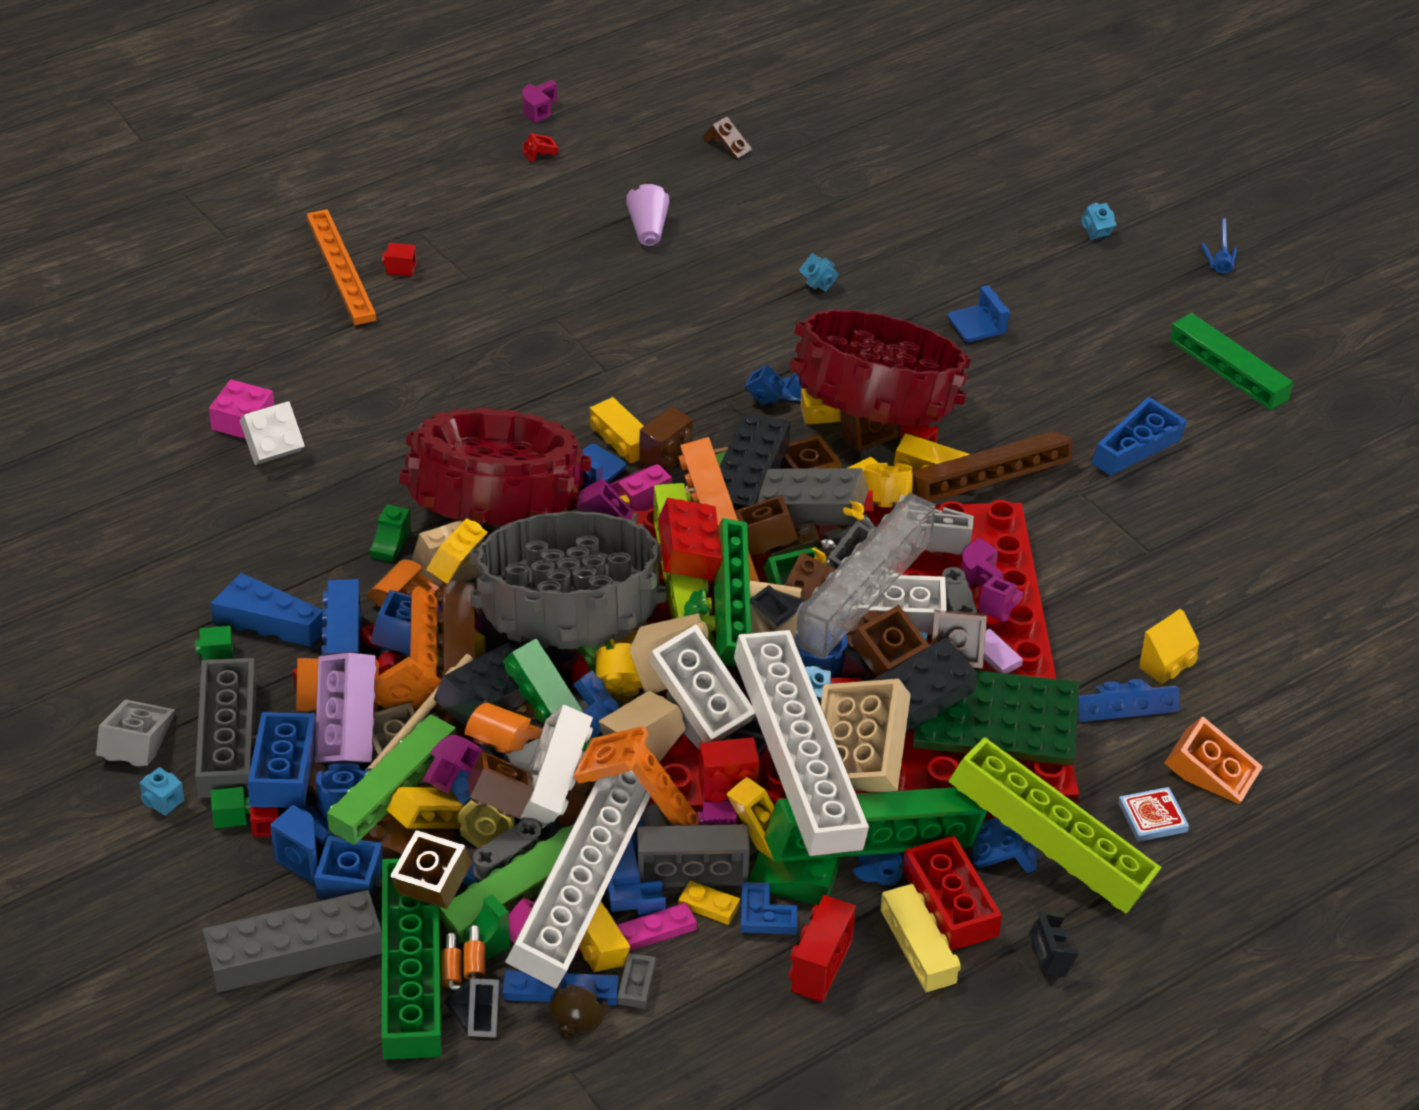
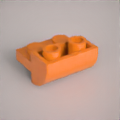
(401, 578)
(500, 728)

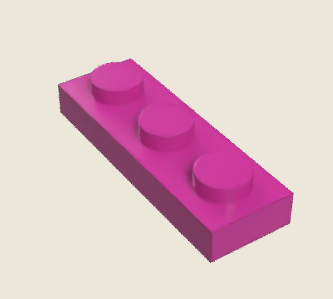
(658, 926)

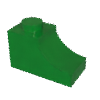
(391, 533)
(493, 927)

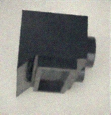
(1044, 935)

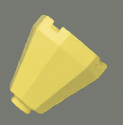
(482, 823)

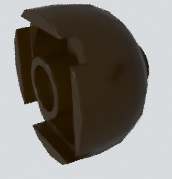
(576, 1010)

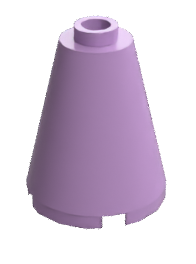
(648, 212)

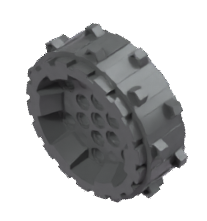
(568, 578)

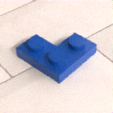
(598, 699)
(761, 917)

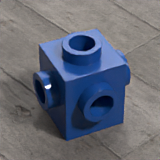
(765, 385)

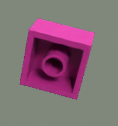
(234, 402)

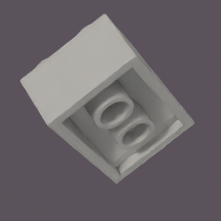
(133, 732)

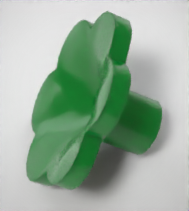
(696, 604)

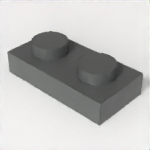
(636, 980)

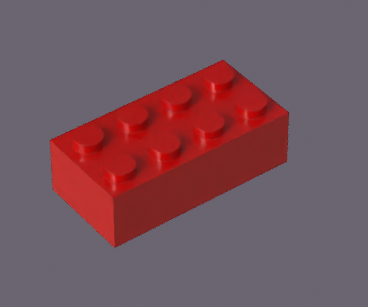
(952, 892)

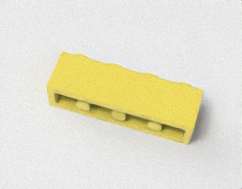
(920, 938)

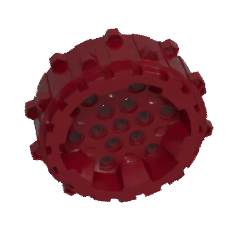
(879, 367)
(493, 466)

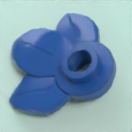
(879, 868)

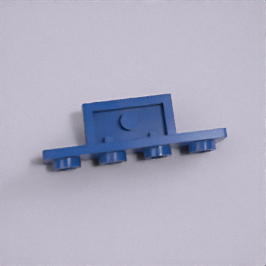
(1127, 700)

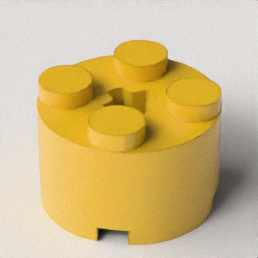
(888, 482)
(618, 670)

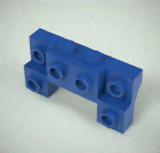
(625, 889)

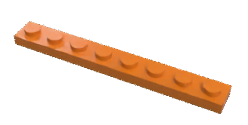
(341, 267)

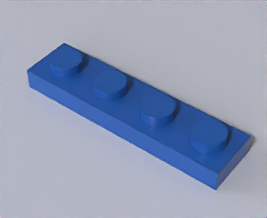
(524, 987)

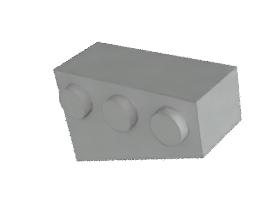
(950, 531)

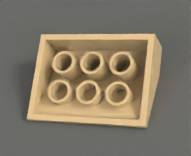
(868, 730)

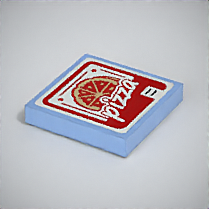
(1153, 814)

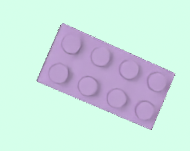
(345, 708)

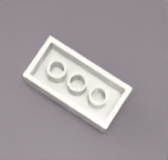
(917, 598)
(701, 685)
(555, 763)

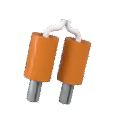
(452, 960)

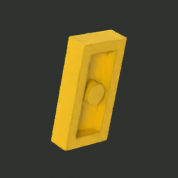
(710, 902)

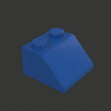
(296, 842)

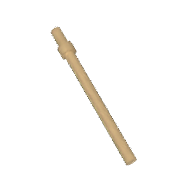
(418, 717)

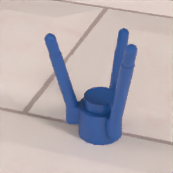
(1222, 261)

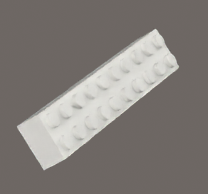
(800, 743)
(579, 878)

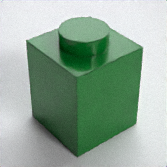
(215, 643)
(229, 807)

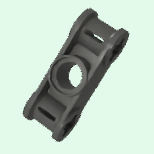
(958, 594)
(505, 848)

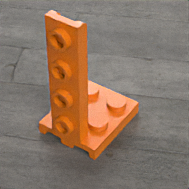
(415, 676)
(626, 752)

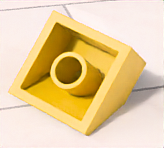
(1169, 648)

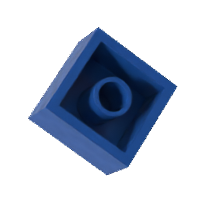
(348, 868)

